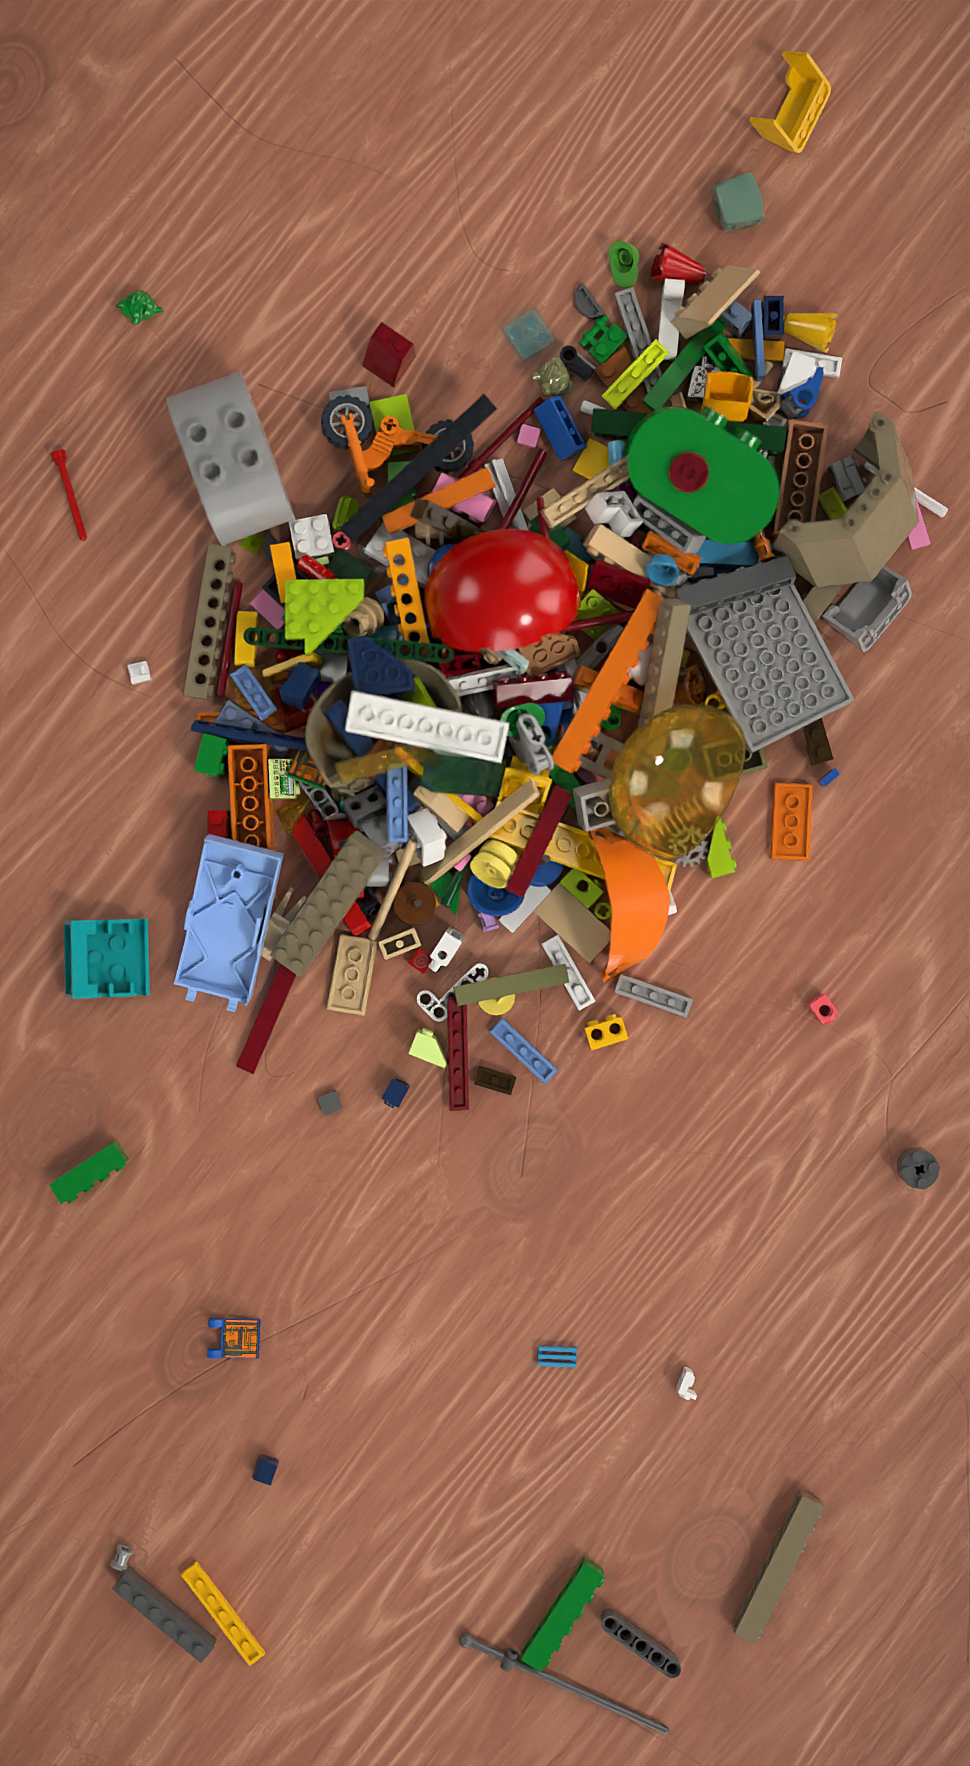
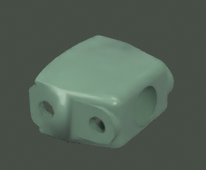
(738, 203)

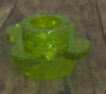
(253, 548)

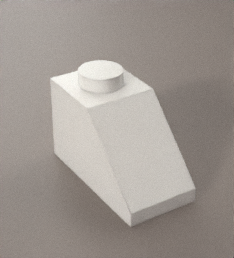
(797, 372)

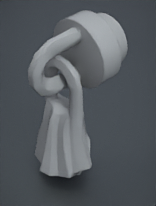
(683, 576)

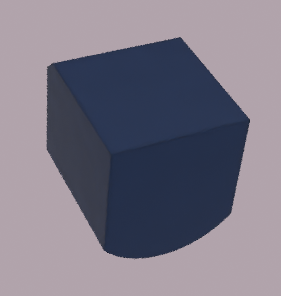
(265, 1469)

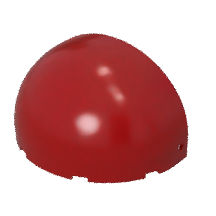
(501, 591)

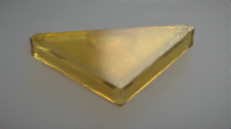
(291, 812)

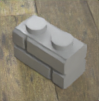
(847, 478)

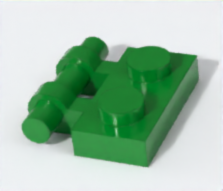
(607, 344)

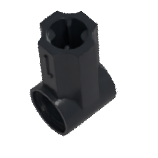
(578, 364)

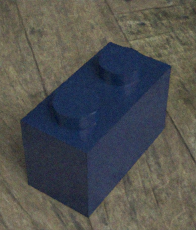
(772, 317)
(300, 685)

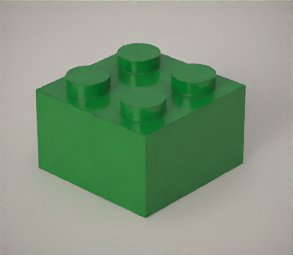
(212, 756)

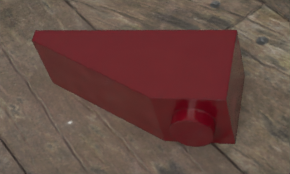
(464, 664)

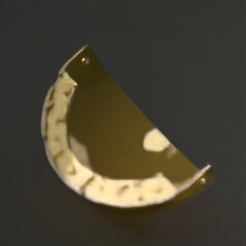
(676, 779)

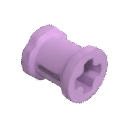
(488, 922)

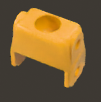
(728, 394)

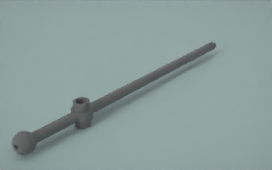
(510, 1660)

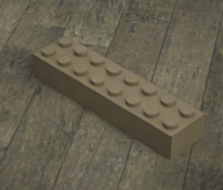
(328, 903)

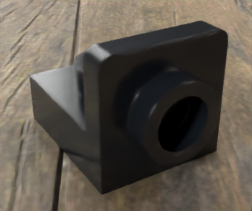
(369, 903)

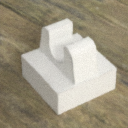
(139, 672)

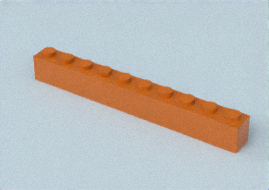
(608, 683)

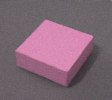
(528, 436)

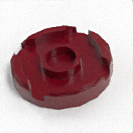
(682, 470)

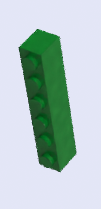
(562, 1614)

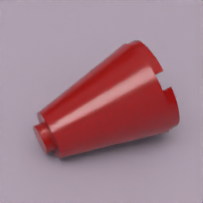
(676, 265)

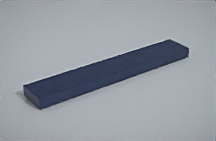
(249, 734)

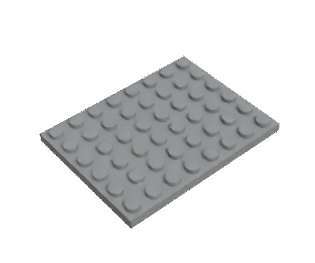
(769, 664)

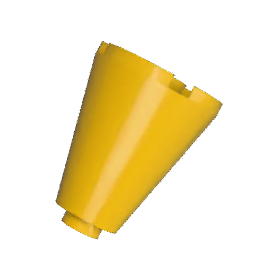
(811, 328)

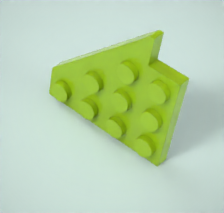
(319, 607)

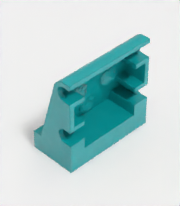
(106, 958)

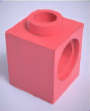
(815, 1004)

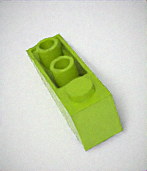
(718, 858)

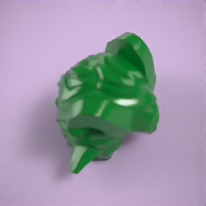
(138, 307)

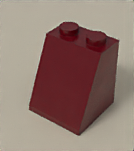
(388, 354)

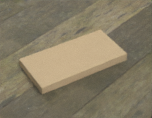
(573, 922)
(352, 974)

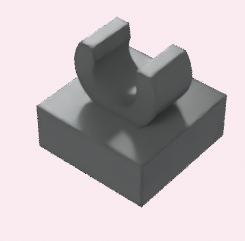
(789, 408)

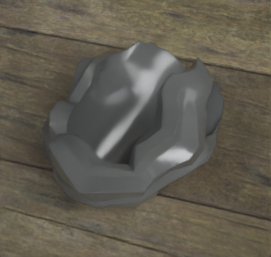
(479, 704)

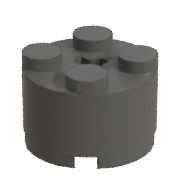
(925, 1176)

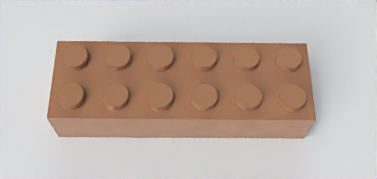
(800, 474)

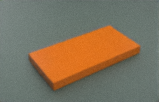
(791, 821)

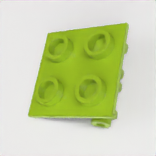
(593, 606)

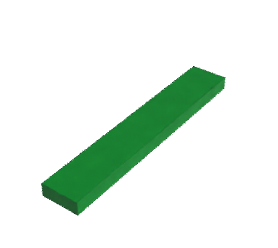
(680, 367)

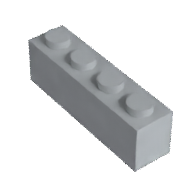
(669, 526)

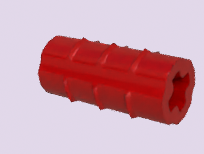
(314, 569)

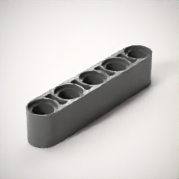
(644, 1651)

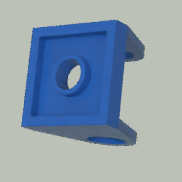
(807, 392)
(554, 714)

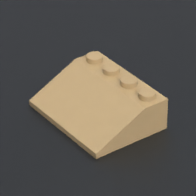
(712, 299)

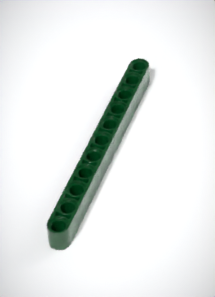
(339, 645)

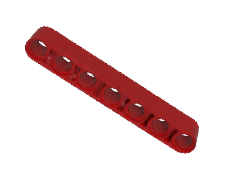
(321, 862)

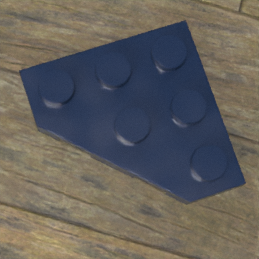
(377, 670)

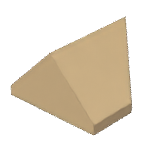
(764, 404)

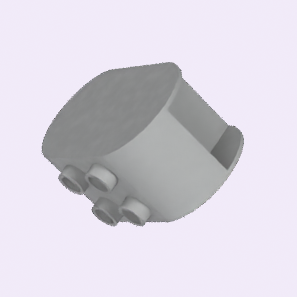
(230, 458)

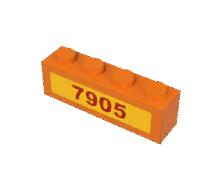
(630, 697)

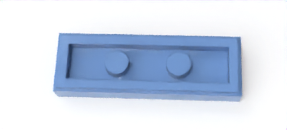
(253, 692)

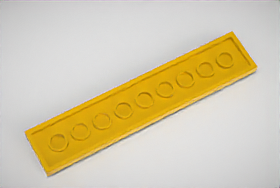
(567, 847)

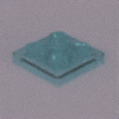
(529, 334)

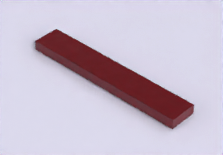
(538, 841)
(266, 1019)
(457, 1055)

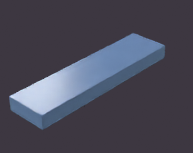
(758, 344)
(397, 805)
(523, 1050)

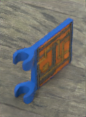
(238, 1339)

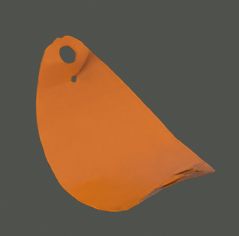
(637, 900)

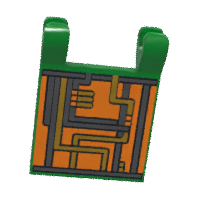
(305, 770)

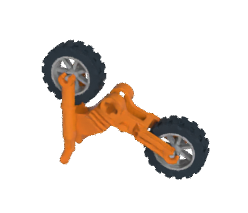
(384, 441)

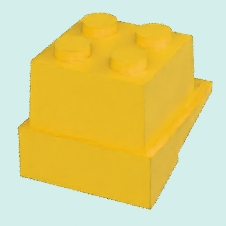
(518, 775)

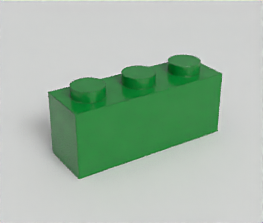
(725, 355)

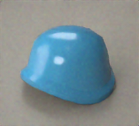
(662, 570)

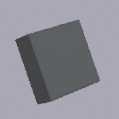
(330, 1102)

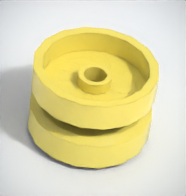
(494, 863)

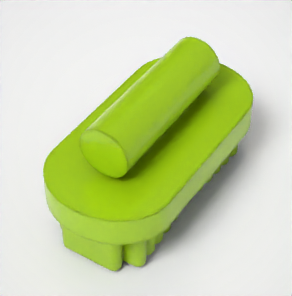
(345, 510)

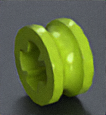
(607, 914)

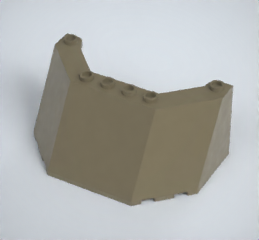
(871, 529)

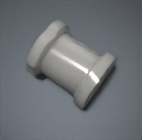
(121, 1557)

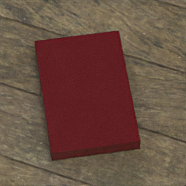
(618, 584)

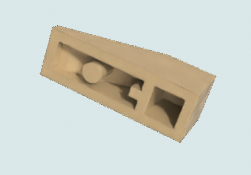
(442, 808)

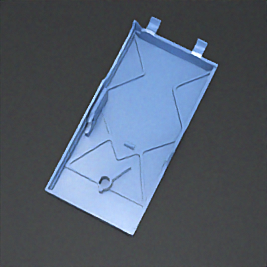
(228, 919)

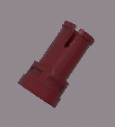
(318, 824)

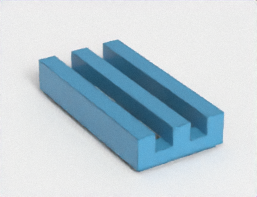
(556, 1356)

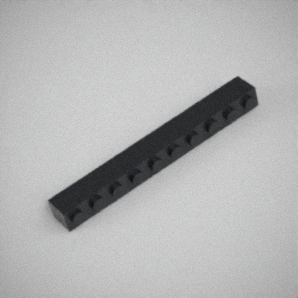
(418, 468)

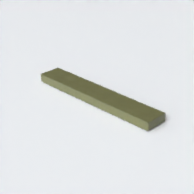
(511, 984)

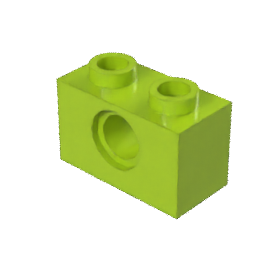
(586, 897)

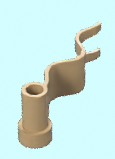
(278, 924)

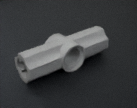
(610, 638)

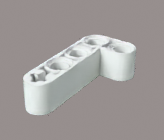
(671, 301)
(442, 1002)

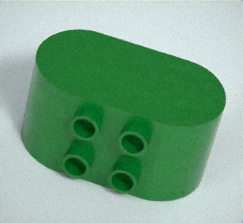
(740, 483)

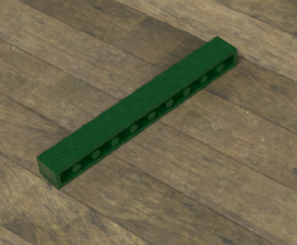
(622, 422)

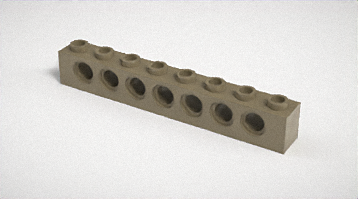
(215, 554)

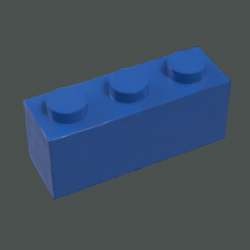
(560, 428)

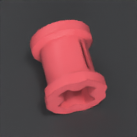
(345, 546)

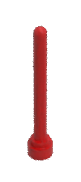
(59, 458)

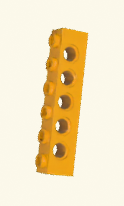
(390, 550)

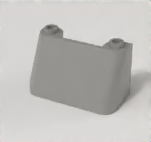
(869, 608)

